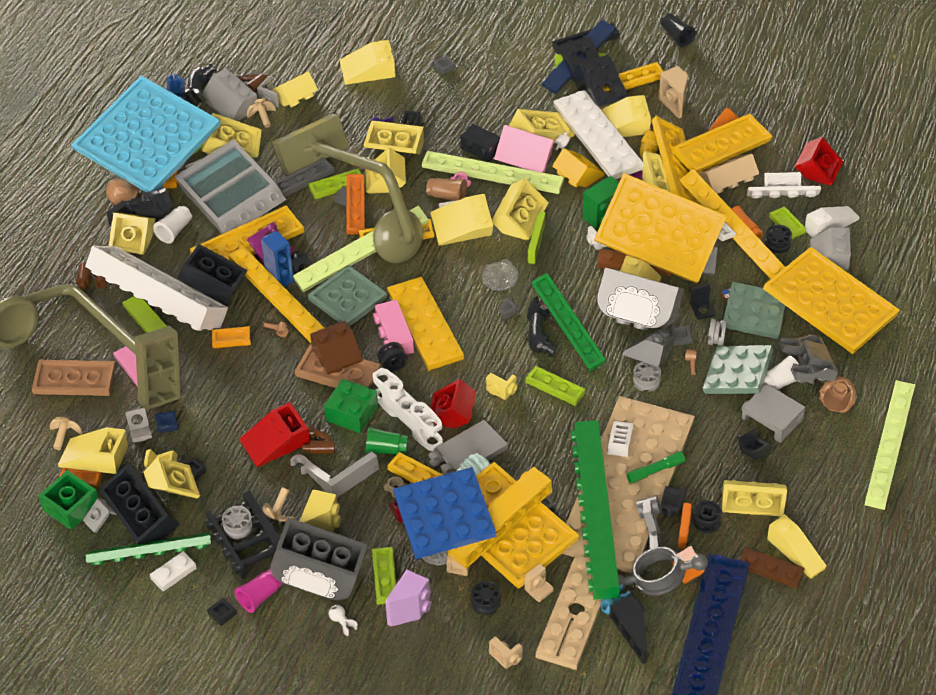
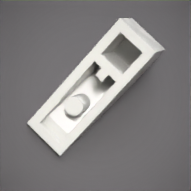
(829, 217)

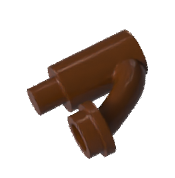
(255, 80)
(84, 275)
(324, 446)

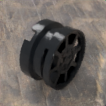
(778, 240)
(392, 358)
(708, 515)
(485, 598)

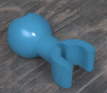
(605, 603)

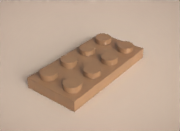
(312, 370)
(73, 377)

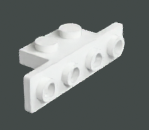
(783, 184)

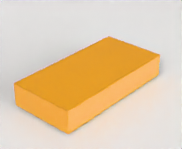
(231, 337)

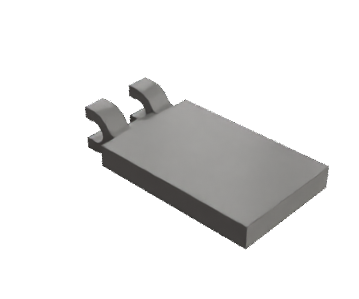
(477, 439)

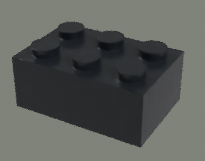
(212, 274)

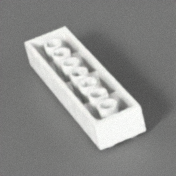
(156, 287)

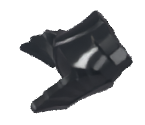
(151, 204)

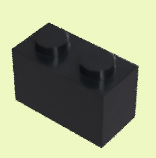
(479, 142)

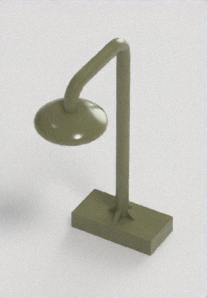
(397, 232)
(155, 351)

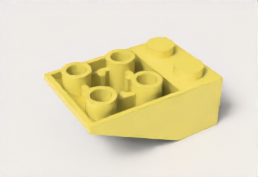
(96, 451)

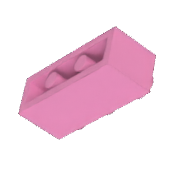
(393, 325)

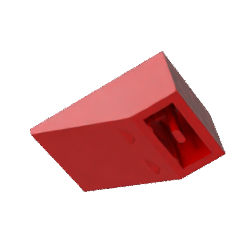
(275, 435)

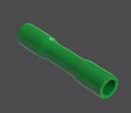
(644, 471)

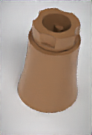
(447, 188)

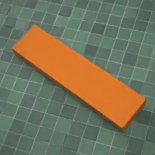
(355, 203)

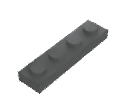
(301, 178)

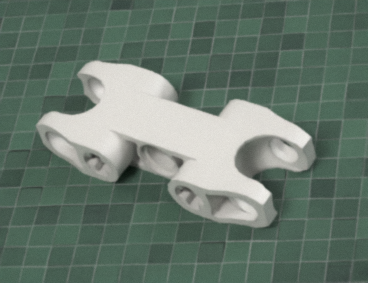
(412, 413)

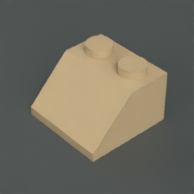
(674, 89)

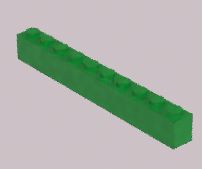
(596, 511)

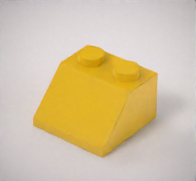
(577, 168)

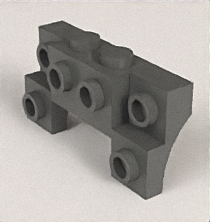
(813, 357)

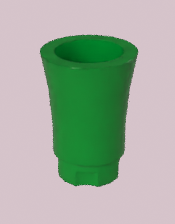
(385, 442)

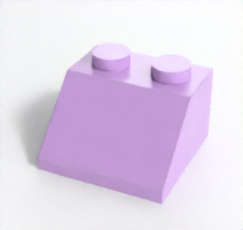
(408, 599)

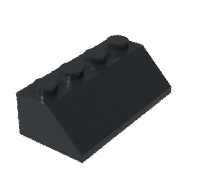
(138, 505)

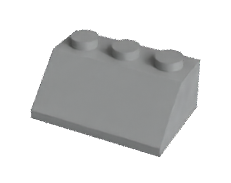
(228, 95)

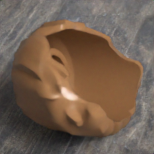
(120, 189)
(838, 395)

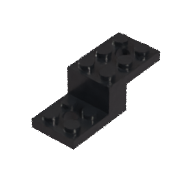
(593, 72)

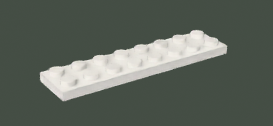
(598, 135)

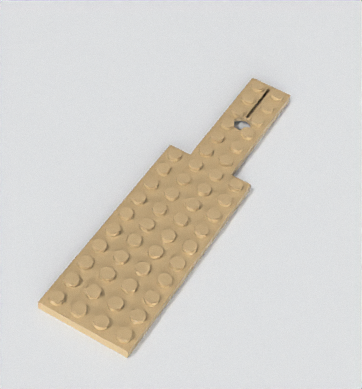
(654, 436)

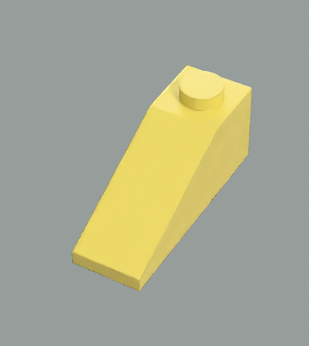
(654, 171)
(795, 546)

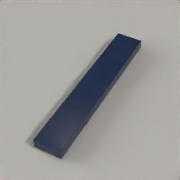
(561, 74)

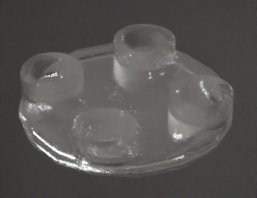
(500, 275)

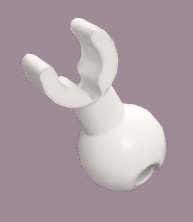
(337, 614)

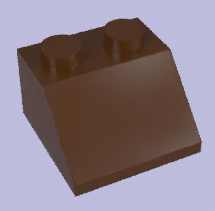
(335, 347)

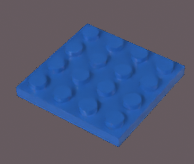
(444, 513)

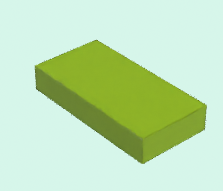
(784, 217)

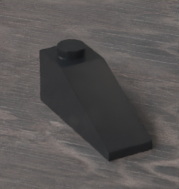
(629, 619)

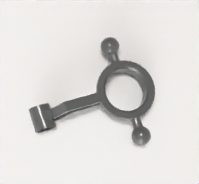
(648, 509)

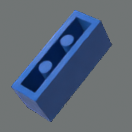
(277, 257)

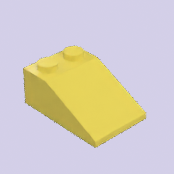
(369, 63)
(629, 116)
(541, 123)
(245, 135)
(462, 220)

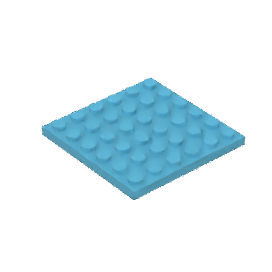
(146, 135)

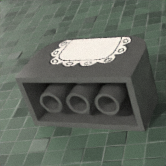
(317, 560)

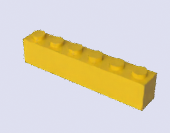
(507, 512)

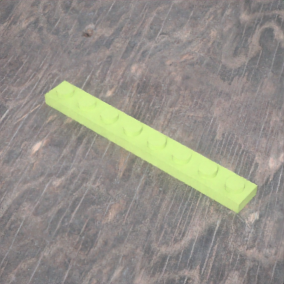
(491, 171)
(340, 259)
(889, 445)

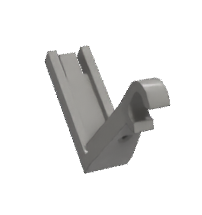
(342, 481)

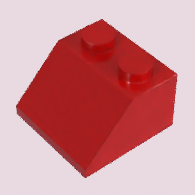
(819, 162)
(454, 404)

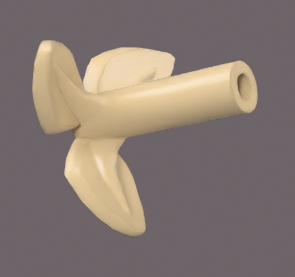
(261, 105)
(63, 424)
(275, 512)

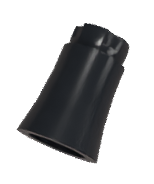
(680, 31)

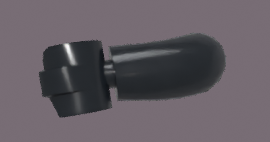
(197, 80)
(537, 339)

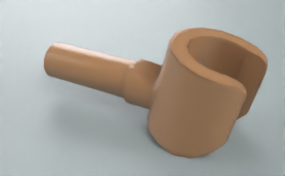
(281, 329)
(691, 356)

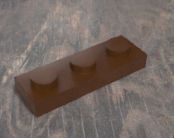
(773, 568)

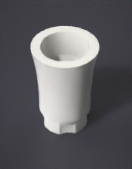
(172, 224)
(780, 374)

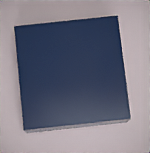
(166, 422)

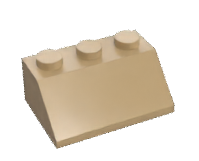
(730, 172)

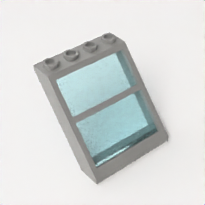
(229, 187)

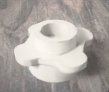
(562, 141)

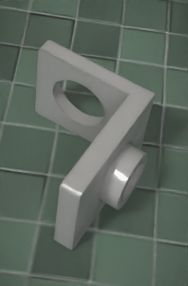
(267, 93)
(141, 431)
(98, 514)

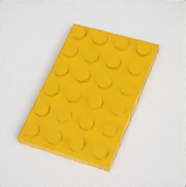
(660, 228)
(831, 300)
(532, 541)

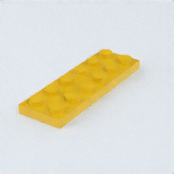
(722, 143)
(236, 238)
(426, 323)

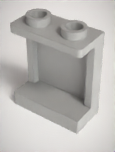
(774, 411)

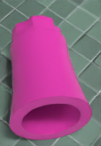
(257, 591)

